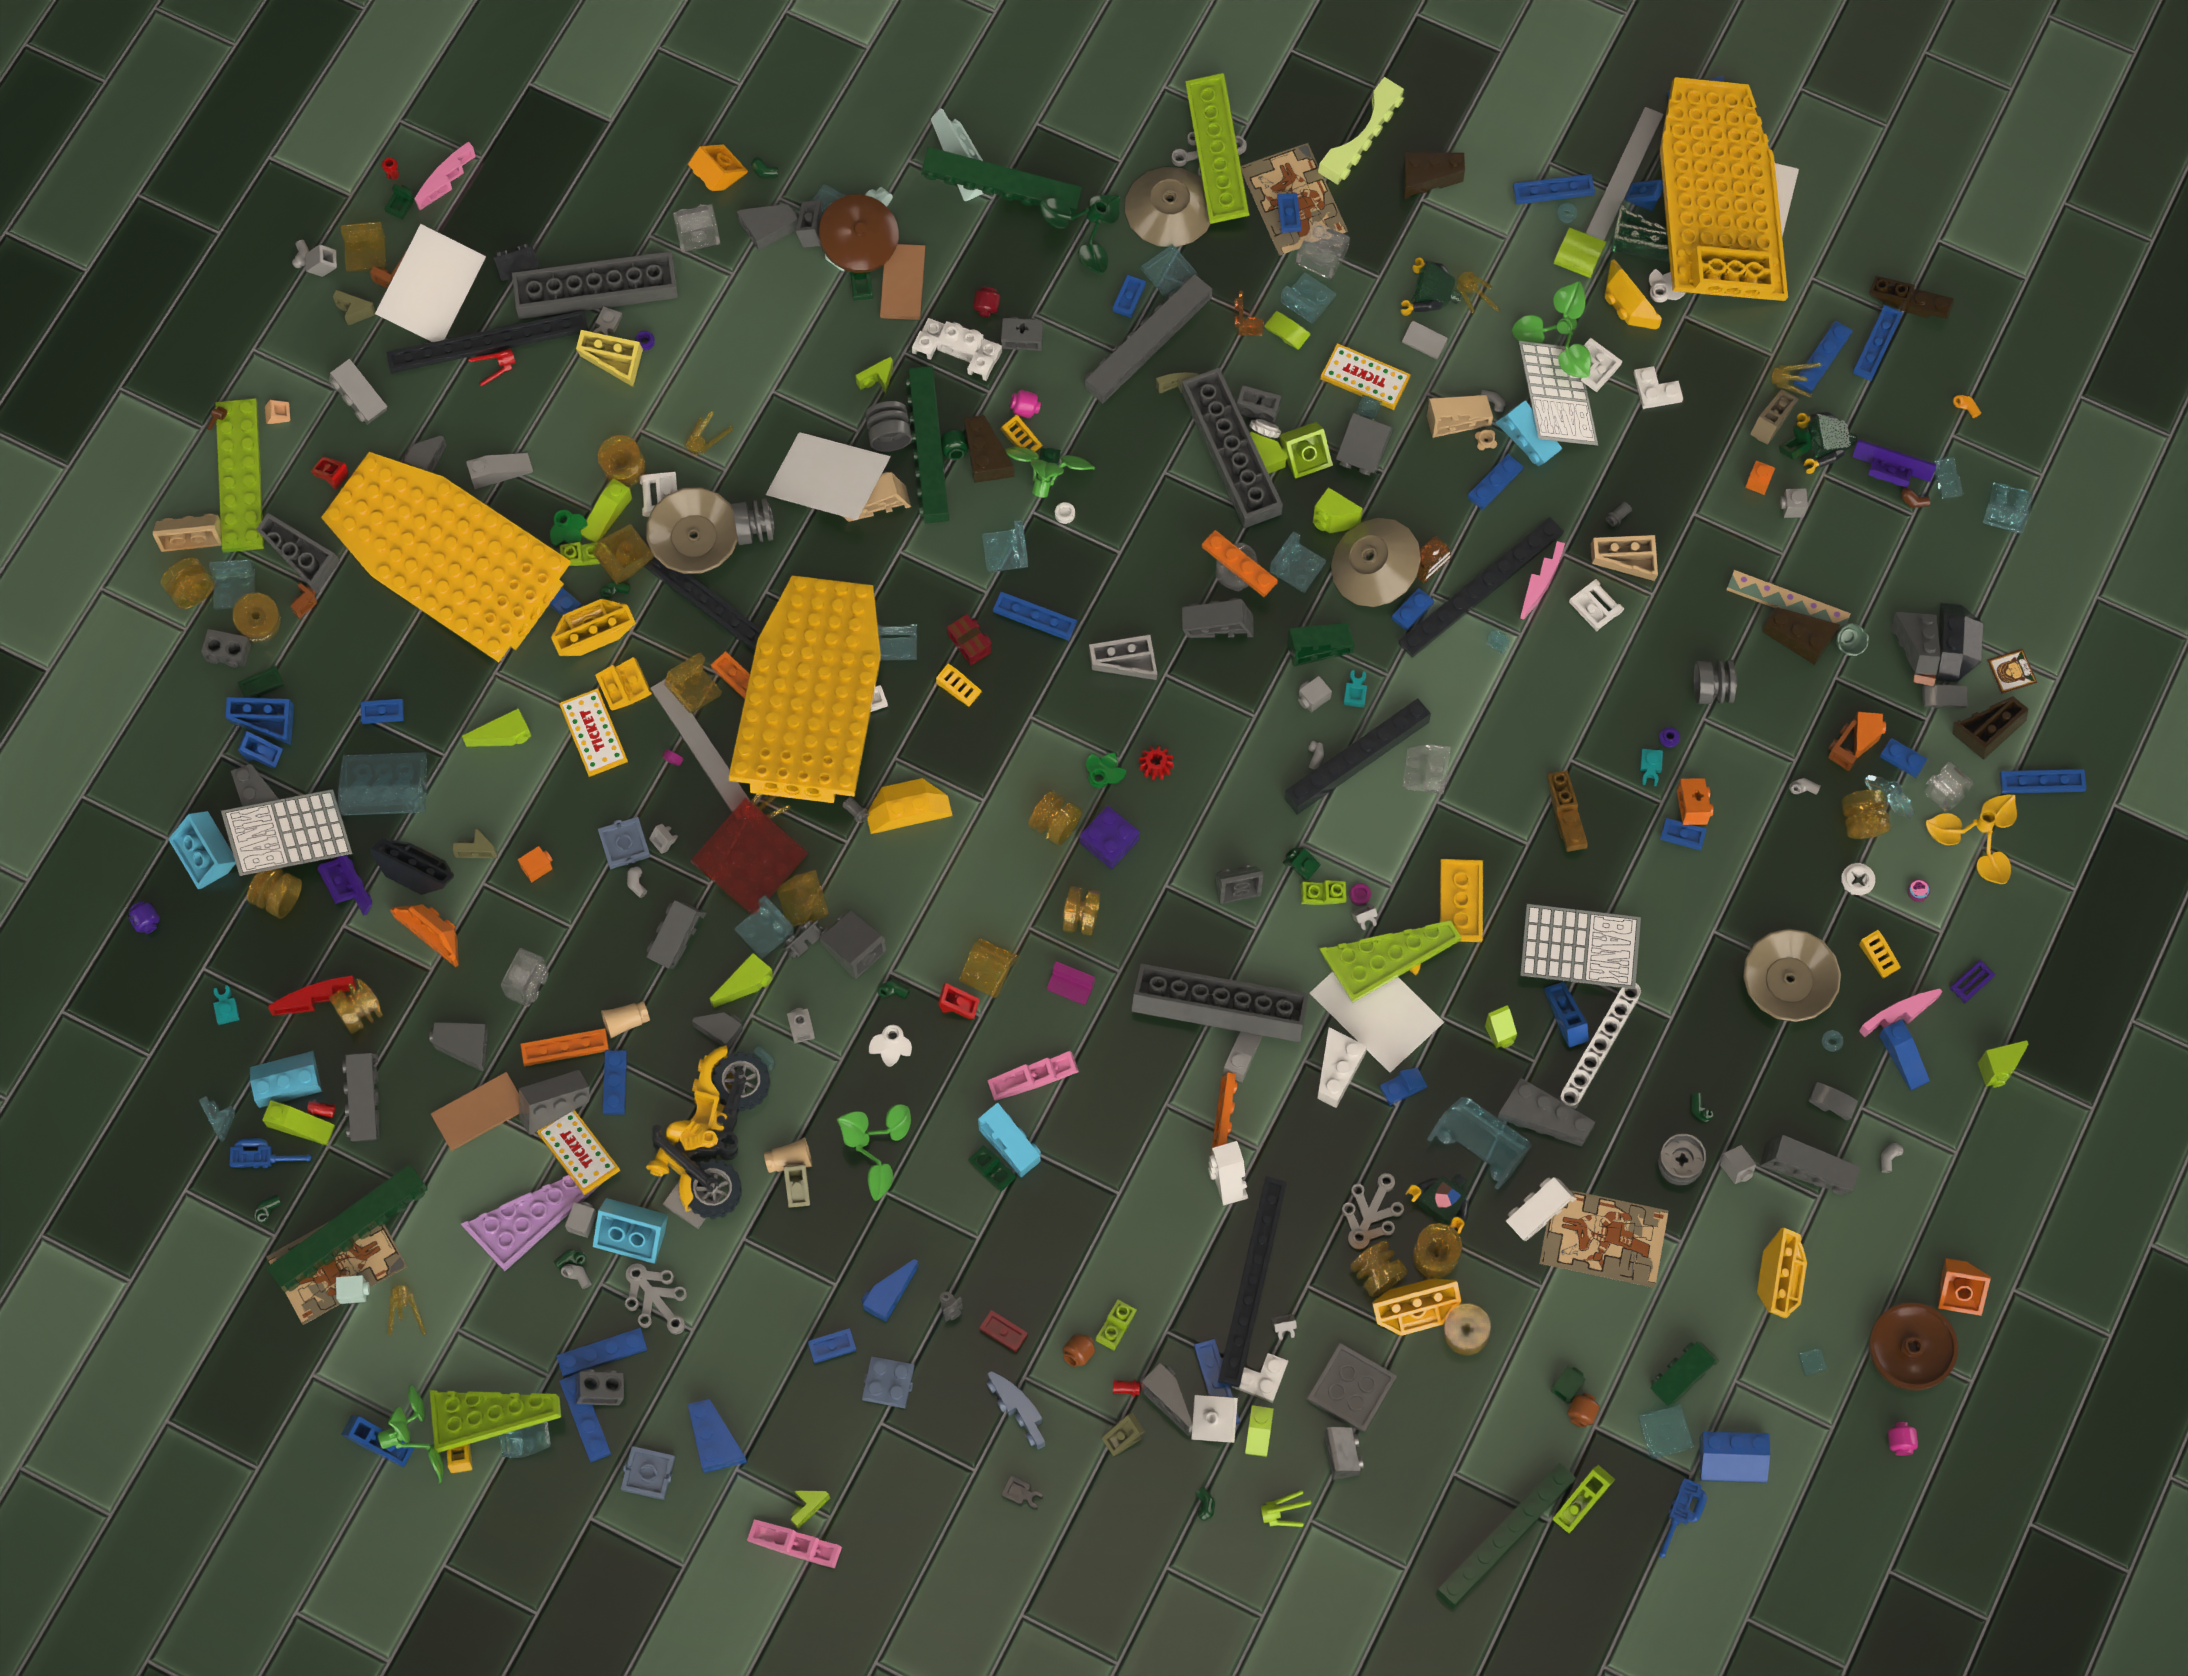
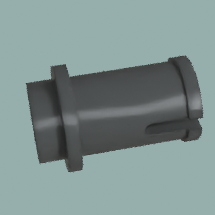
(1614, 518)
(856, 810)

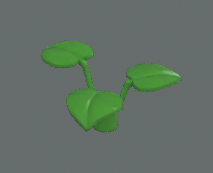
(1571, 302)
(1044, 469)
(855, 1135)
(400, 1431)

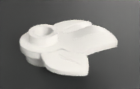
(1662, 284)
(890, 1048)

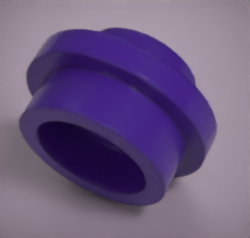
(645, 335)
(1669, 742)

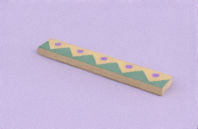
(1779, 597)

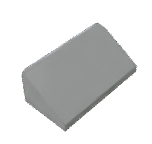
(1425, 340)

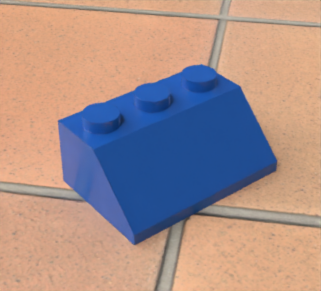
(1734, 1456)

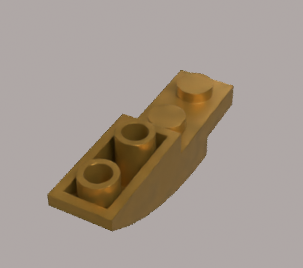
(1566, 811)

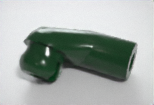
(570, 1256)

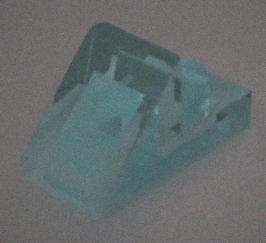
(219, 1119)

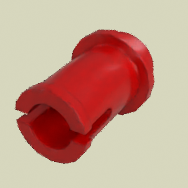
(390, 167)
(321, 1109)
(1126, 1387)

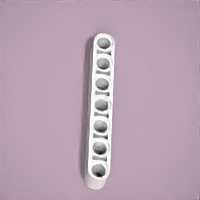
(1601, 1036)

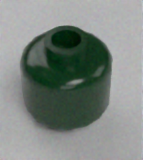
(954, 444)

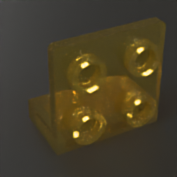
(364, 246)
(691, 684)
(987, 967)

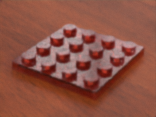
(749, 856)

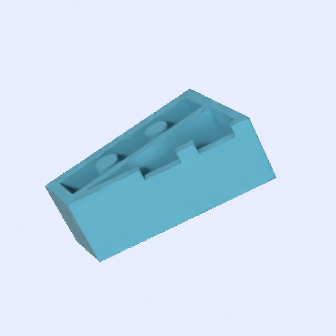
(1521, 428)
(1009, 1140)

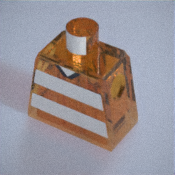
(1433, 557)

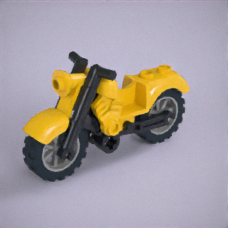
(711, 1132)

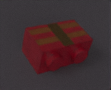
(969, 639)

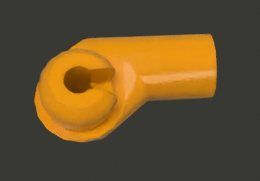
(1966, 403)

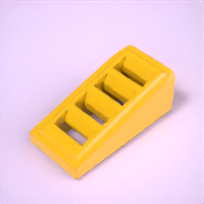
(1021, 426)
(946, 685)
(1881, 943)
(459, 1462)

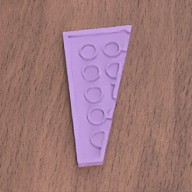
(524, 1221)

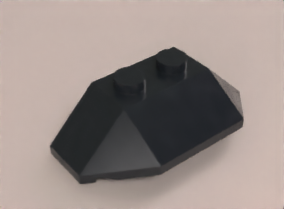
(1959, 642)
(411, 866)

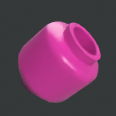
(1025, 404)
(1902, 1439)

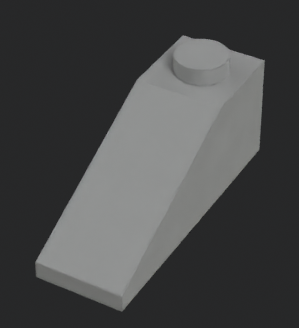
(498, 468)
(1242, 1055)

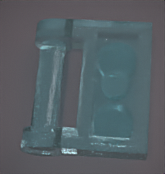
(898, 647)

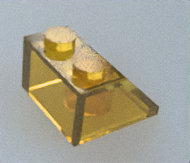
(622, 553)
(802, 898)

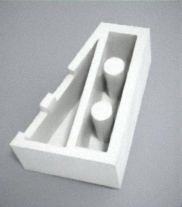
(1339, 1065)
(1227, 1169)
(1540, 1208)

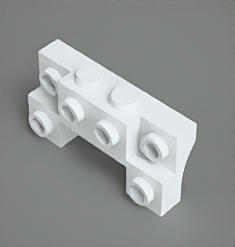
(960, 343)

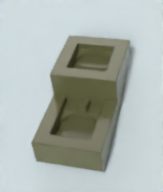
(1172, 380)

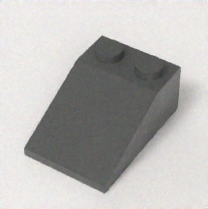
(1239, 883)
(1165, 1393)

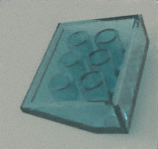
(383, 784)

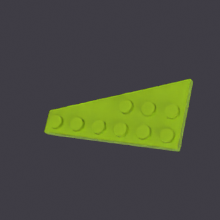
(1380, 959)
(482, 1415)

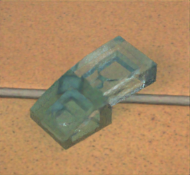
(1947, 479)

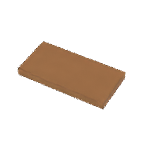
(903, 283)
(478, 1111)

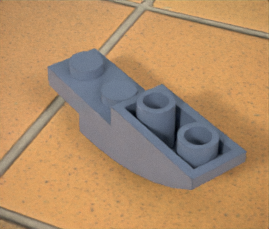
(1014, 1400)

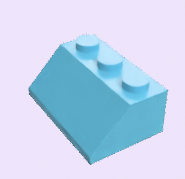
(202, 849)
(285, 1079)
(629, 1230)

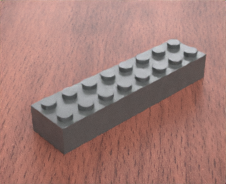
(594, 285)
(1231, 448)
(1220, 1002)

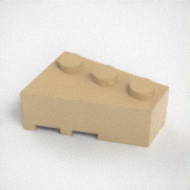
(1458, 414)
(886, 494)
(1627, 554)

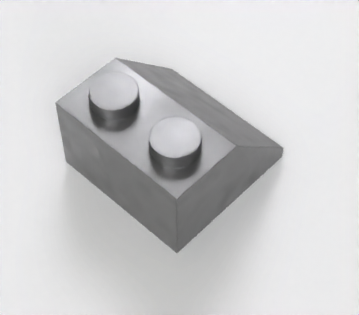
(1342, 1452)

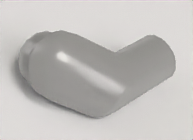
(300, 258)
(1496, 399)
(1318, 754)
(1802, 785)
(633, 881)
(1888, 1154)
(578, 1273)

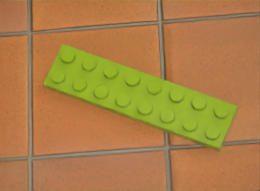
(1217, 148)
(239, 476)

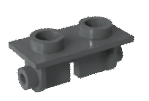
(796, 943)
(950, 1306)

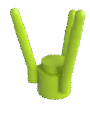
(1271, 1510)

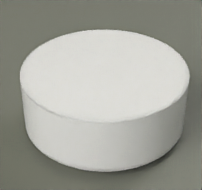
(1064, 512)

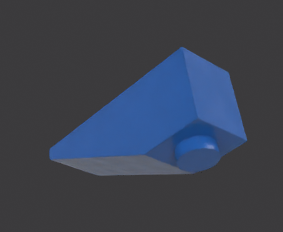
(1567, 1014)
(1904, 1054)
(887, 1293)
(366, 1435)

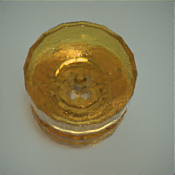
(616, 452)
(1866, 814)
(1058, 820)
(274, 891)
(356, 1006)
(1447, 1245)
(1376, 1265)
(1467, 1316)

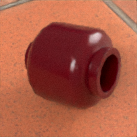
(986, 301)

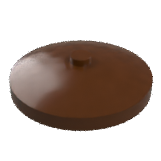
(858, 233)
(1913, 1346)

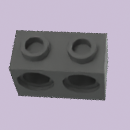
(1259, 404)
(227, 643)
(600, 1393)

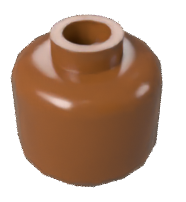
(1078, 1350)
(1583, 1410)

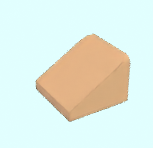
(277, 412)

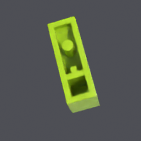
(606, 510)
(503, 731)
(744, 981)
(297, 1123)
(1583, 1499)

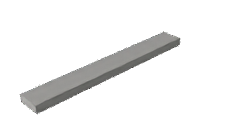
(1624, 174)
(700, 746)

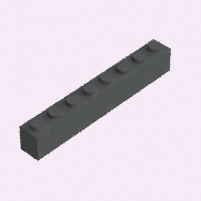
(1148, 338)

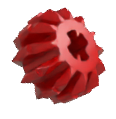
(1156, 770)

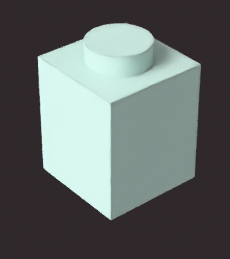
(351, 1289)

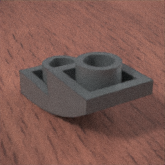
(1944, 695)
(1832, 1099)

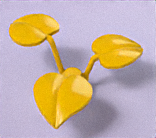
(1996, 811)

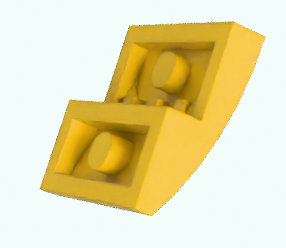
(623, 684)

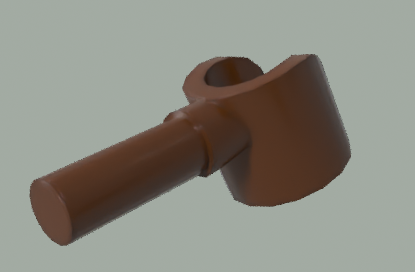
(219, 413)

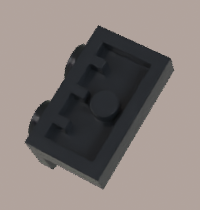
(517, 261)

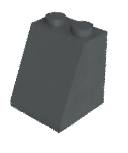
(1364, 444)
(853, 944)

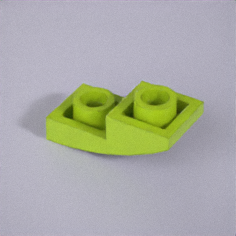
(1287, 330)
(579, 554)
(1323, 893)
(1116, 1325)

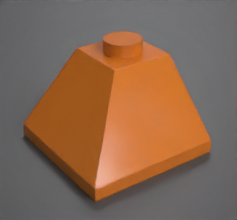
(1962, 1287)

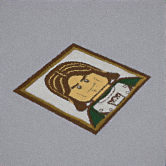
(2012, 671)

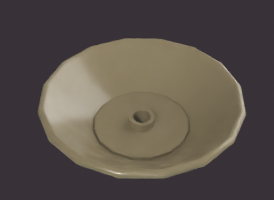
(1165, 221)
(689, 513)
(1384, 576)
(1796, 956)

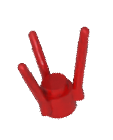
(504, 358)

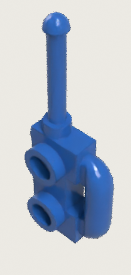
(259, 1158)
(1680, 1512)

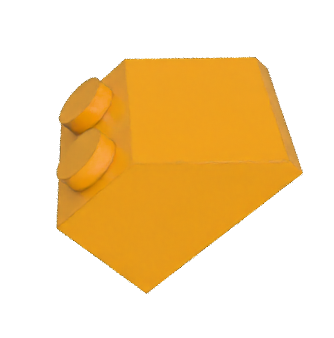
(716, 166)

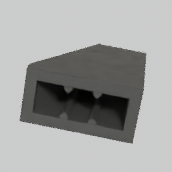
(768, 223)
(462, 1042)

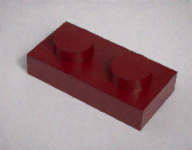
(1003, 1331)

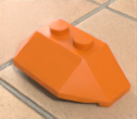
(430, 929)

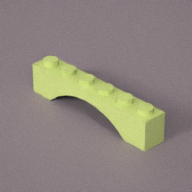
(1339, 159)

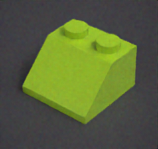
(1306, 449)
(1336, 513)
(1999, 1063)

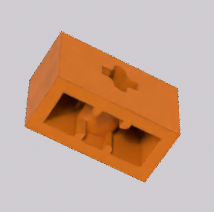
(1694, 801)

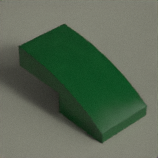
(991, 1168)

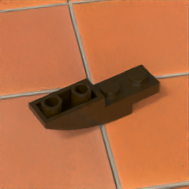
(1908, 299)

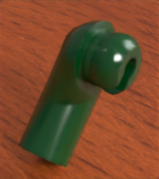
(762, 170)
(612, 588)
(891, 988)
(1698, 1110)
(264, 1208)
(1208, 1504)

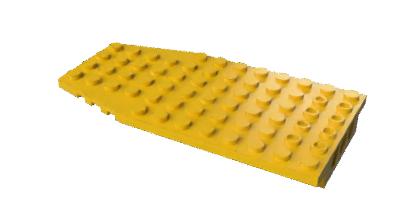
(1720, 193)
(446, 552)
(810, 692)

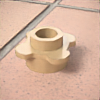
(1486, 434)

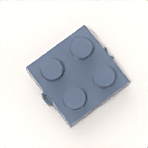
(624, 842)
(888, 1382)
(648, 1473)

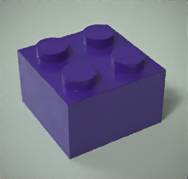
(1109, 837)

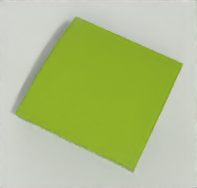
(1579, 252)

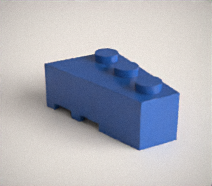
(262, 716)
(714, 1441)

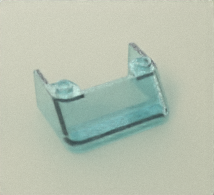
(1483, 1136)

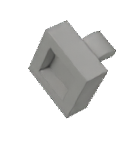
(662, 838)
(1363, 914)
(1284, 1323)

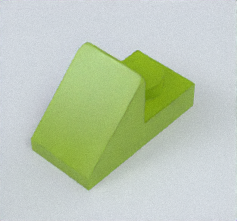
(879, 372)
(813, 1502)

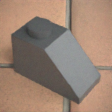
(808, 223)
(425, 453)
(719, 1027)

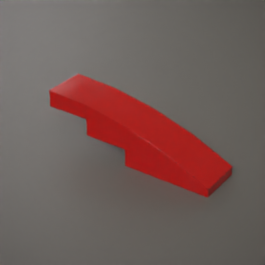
(305, 998)

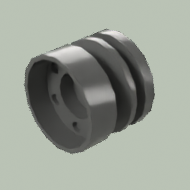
(888, 426)
(753, 521)
(1719, 681)
(1693, 1155)

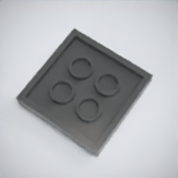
(1352, 1388)

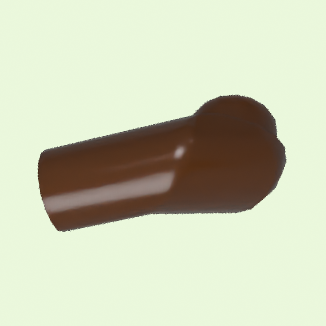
(1913, 500)

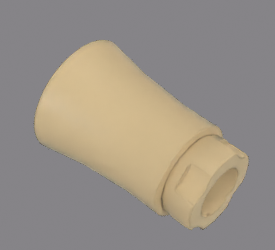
(624, 1018)
(787, 1155)

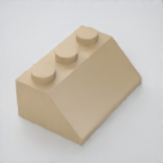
(188, 532)

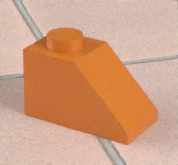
(1867, 731)

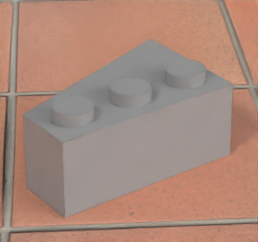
(357, 392)
(1125, 657)

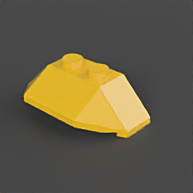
(1629, 300)
(591, 627)
(907, 805)
(1782, 1273)
(1416, 1305)

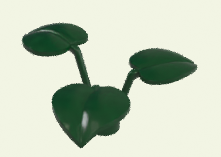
(1101, 208)

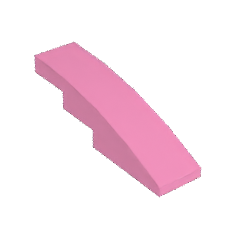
(440, 179)
(1539, 584)
(1905, 1009)
(1032, 1076)
(794, 1543)

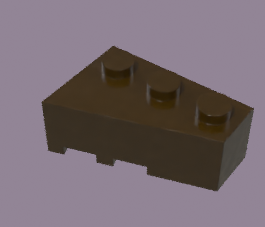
(1431, 170)
(986, 452)
(1801, 633)
(1991, 727)

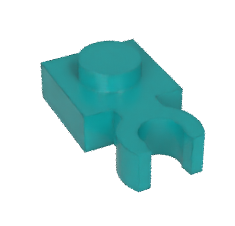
(1356, 692)
(1651, 763)
(226, 1008)

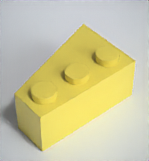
(612, 354)

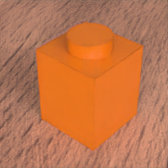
(1760, 477)
(535, 863)

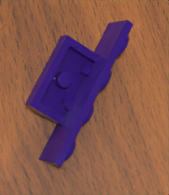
(1893, 465)
(344, 882)

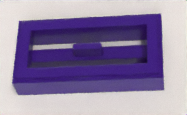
(1960, 993)

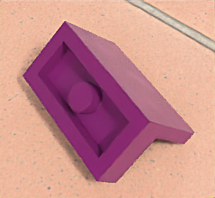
(1071, 983)

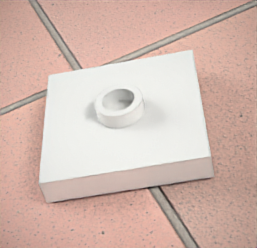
(1214, 1418)

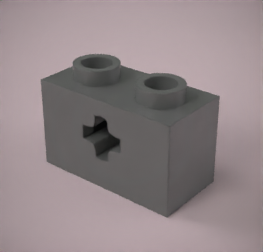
(1029, 340)

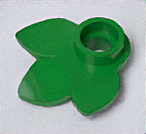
(569, 530)
(1106, 768)

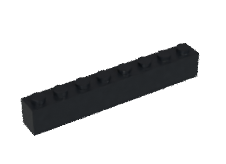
(1357, 756)

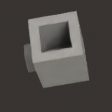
(321, 260)
(1794, 503)
(1314, 694)
(800, 1025)
(1738, 1164)
(581, 1219)

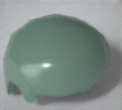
(1852, 639)

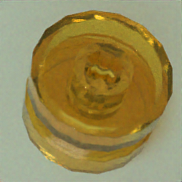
(187, 583)
(254, 605)
(1078, 910)

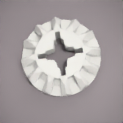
(1265, 428)
(1858, 870)

